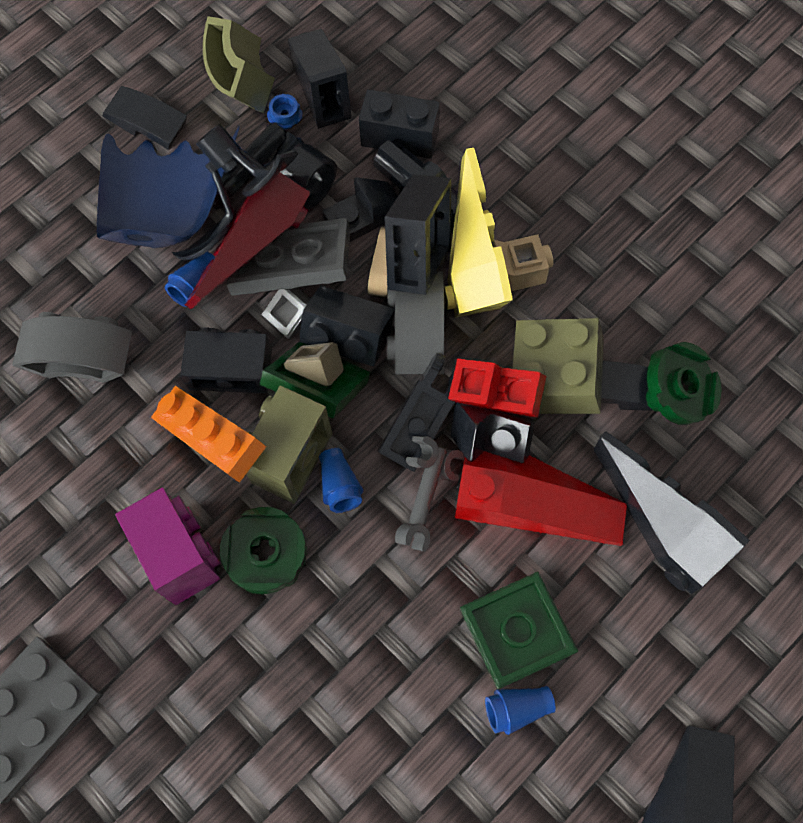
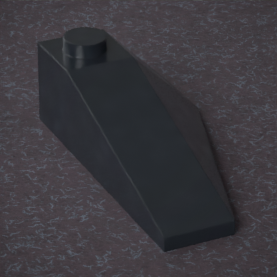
(696, 781)

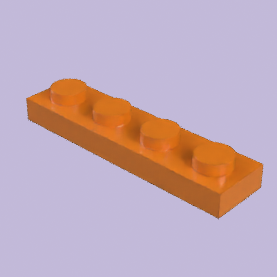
(208, 433)

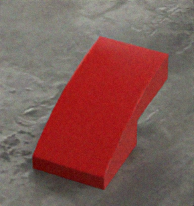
(497, 387)

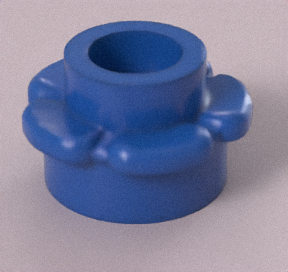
(284, 104)

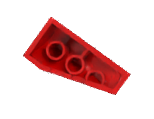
(537, 500)

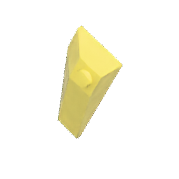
(476, 269)

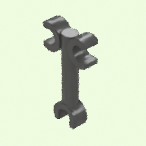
(436, 465)

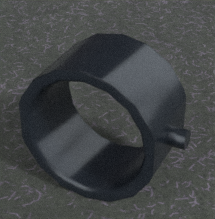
(312, 172)

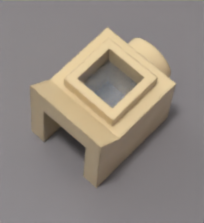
(526, 261)

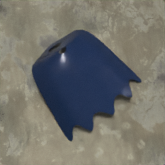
(152, 196)

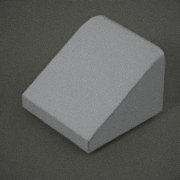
(286, 311)

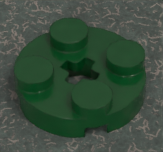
(665, 385)
(280, 568)

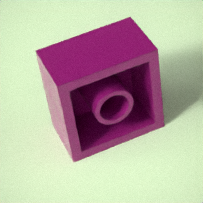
(167, 546)

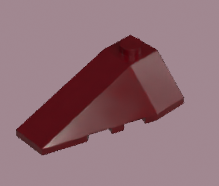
(255, 227)

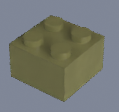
(569, 357)
(295, 436)

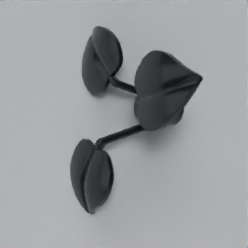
(226, 154)

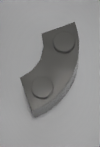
(417, 328)
(72, 347)

